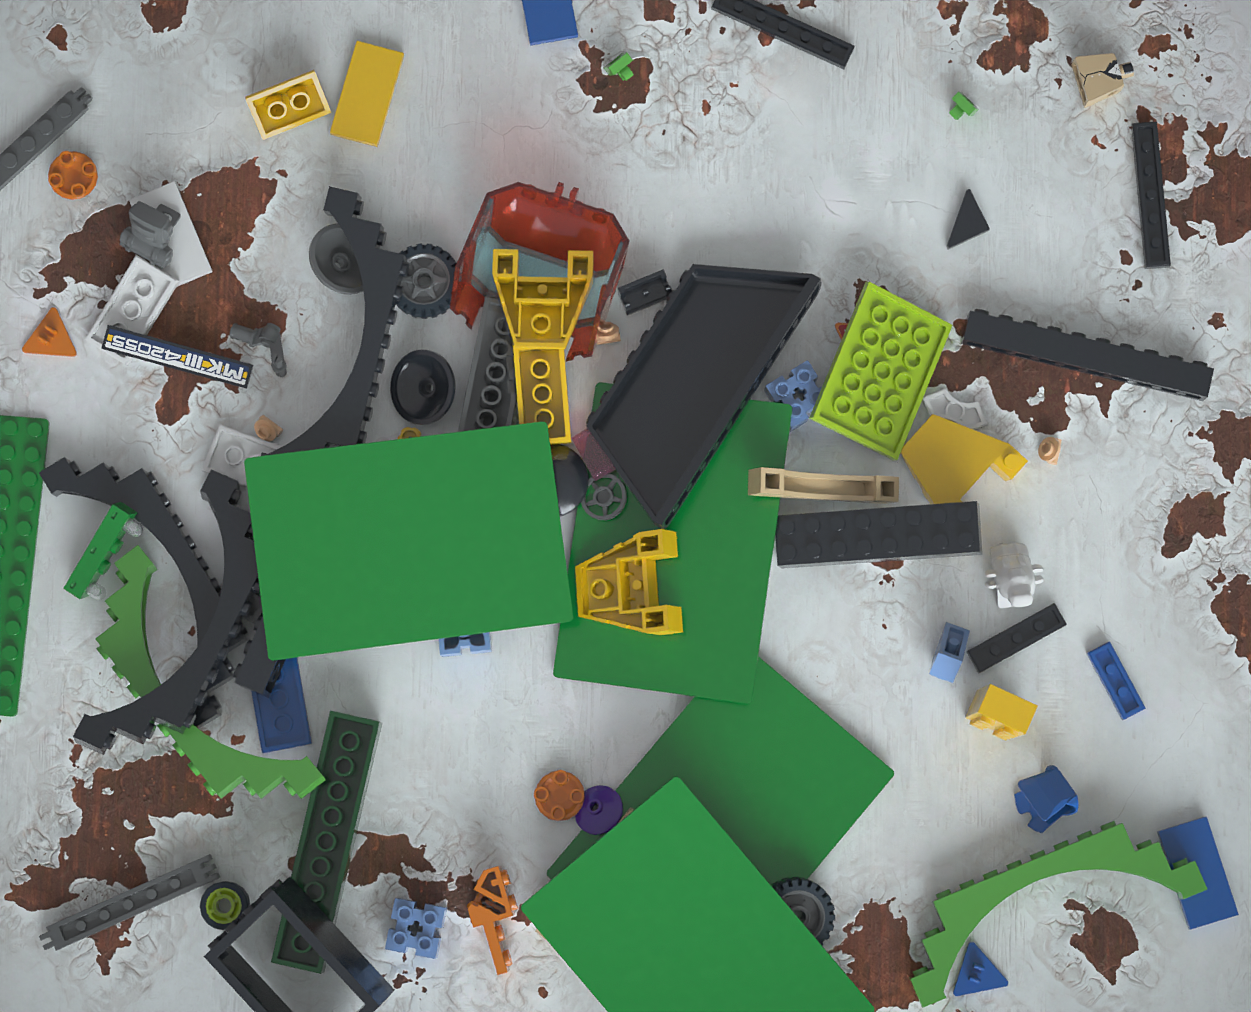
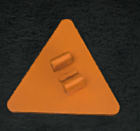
(50, 337)

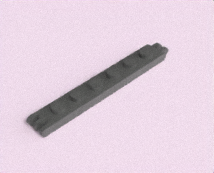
(42, 134)
(129, 904)

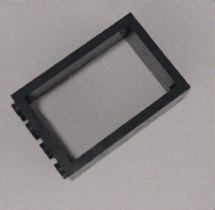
(316, 930)

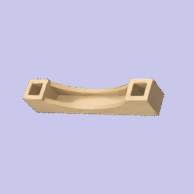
(803, 485)

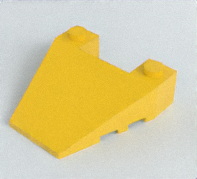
(542, 309)
(953, 457)
(623, 587)

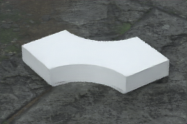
(947, 407)

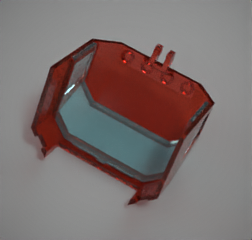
(543, 231)

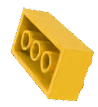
(543, 390)
(1001, 712)

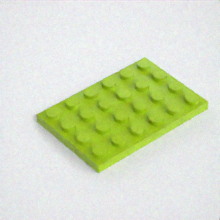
(881, 371)

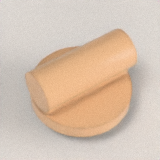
(609, 334)
(267, 429)
(1050, 449)

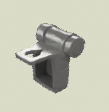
(150, 233)

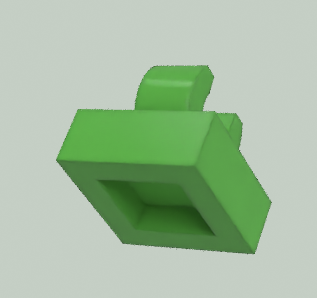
(620, 67)
(963, 106)

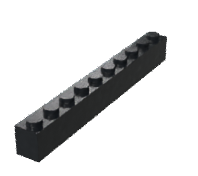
(1087, 355)

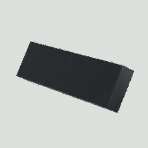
(1016, 638)

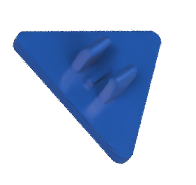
(977, 973)

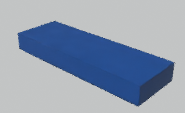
(1116, 680)

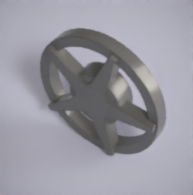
(605, 497)

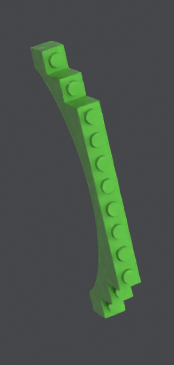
(129, 650)
(1104, 850)

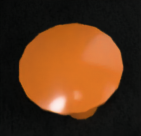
(72, 175)
(559, 795)

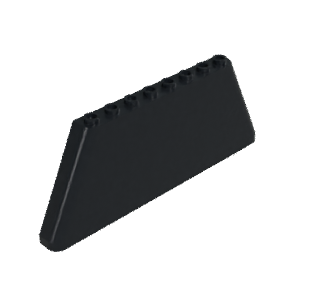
(695, 377)

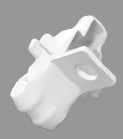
(1013, 575)

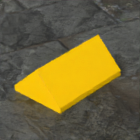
(288, 104)

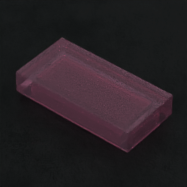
(592, 455)

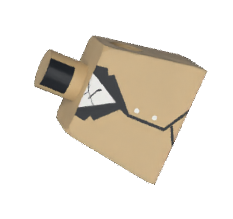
(1099, 76)

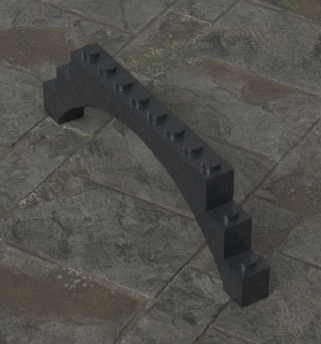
(381, 278)
(141, 495)
(177, 698)

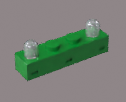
(100, 550)

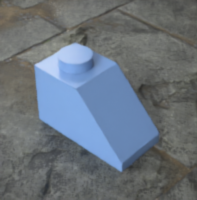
(949, 652)

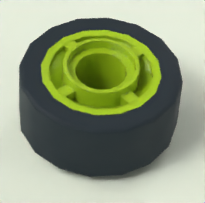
(210, 904)

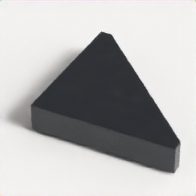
(968, 223)

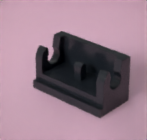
(644, 292)

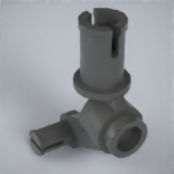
(266, 336)

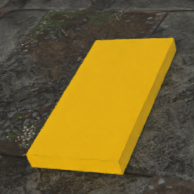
(367, 93)

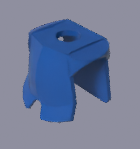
(1046, 798)

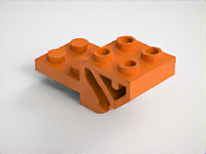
(493, 885)

